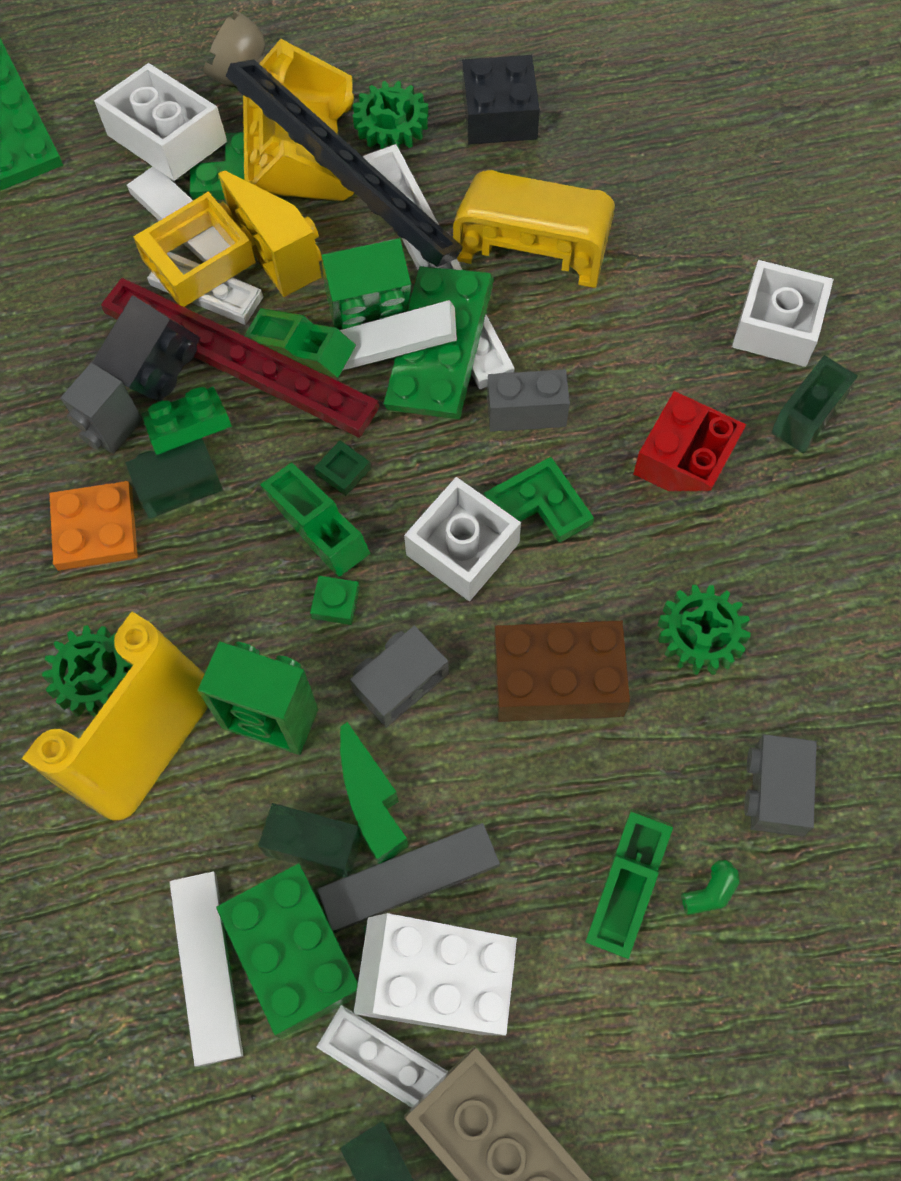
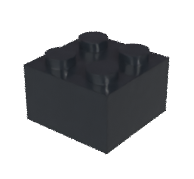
(500, 99)
(146, 350)

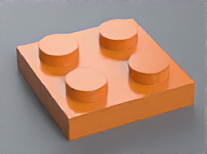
(93, 525)

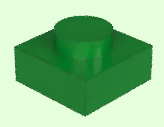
(335, 600)

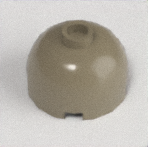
(235, 42)

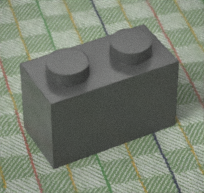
(527, 400)
(101, 409)
(399, 675)
(782, 785)

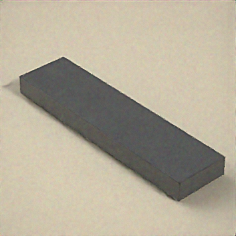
(408, 877)

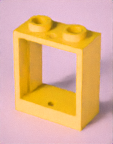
(184, 225)

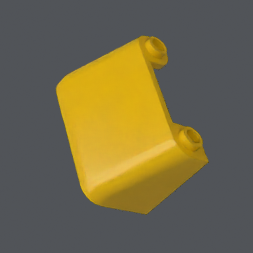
(270, 155)
(537, 220)
(133, 731)

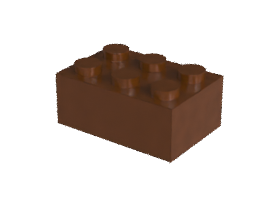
(561, 671)

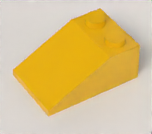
(281, 234)

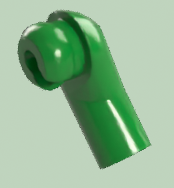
(717, 893)

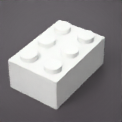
(161, 121)
(435, 975)

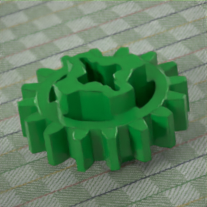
(387, 114)
(721, 625)
(80, 655)

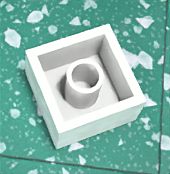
(783, 313)
(462, 538)

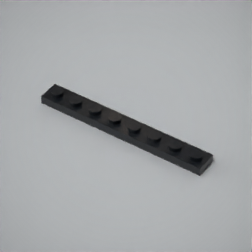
(344, 162)

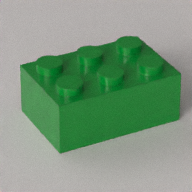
(366, 283)
(259, 696)
(288, 951)

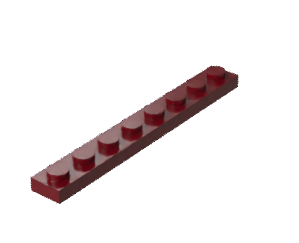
(258, 364)

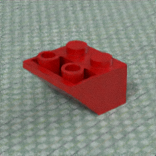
(687, 446)

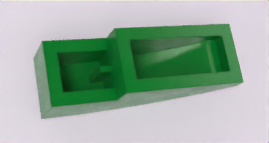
(298, 338)
(316, 519)
(370, 798)
(629, 883)

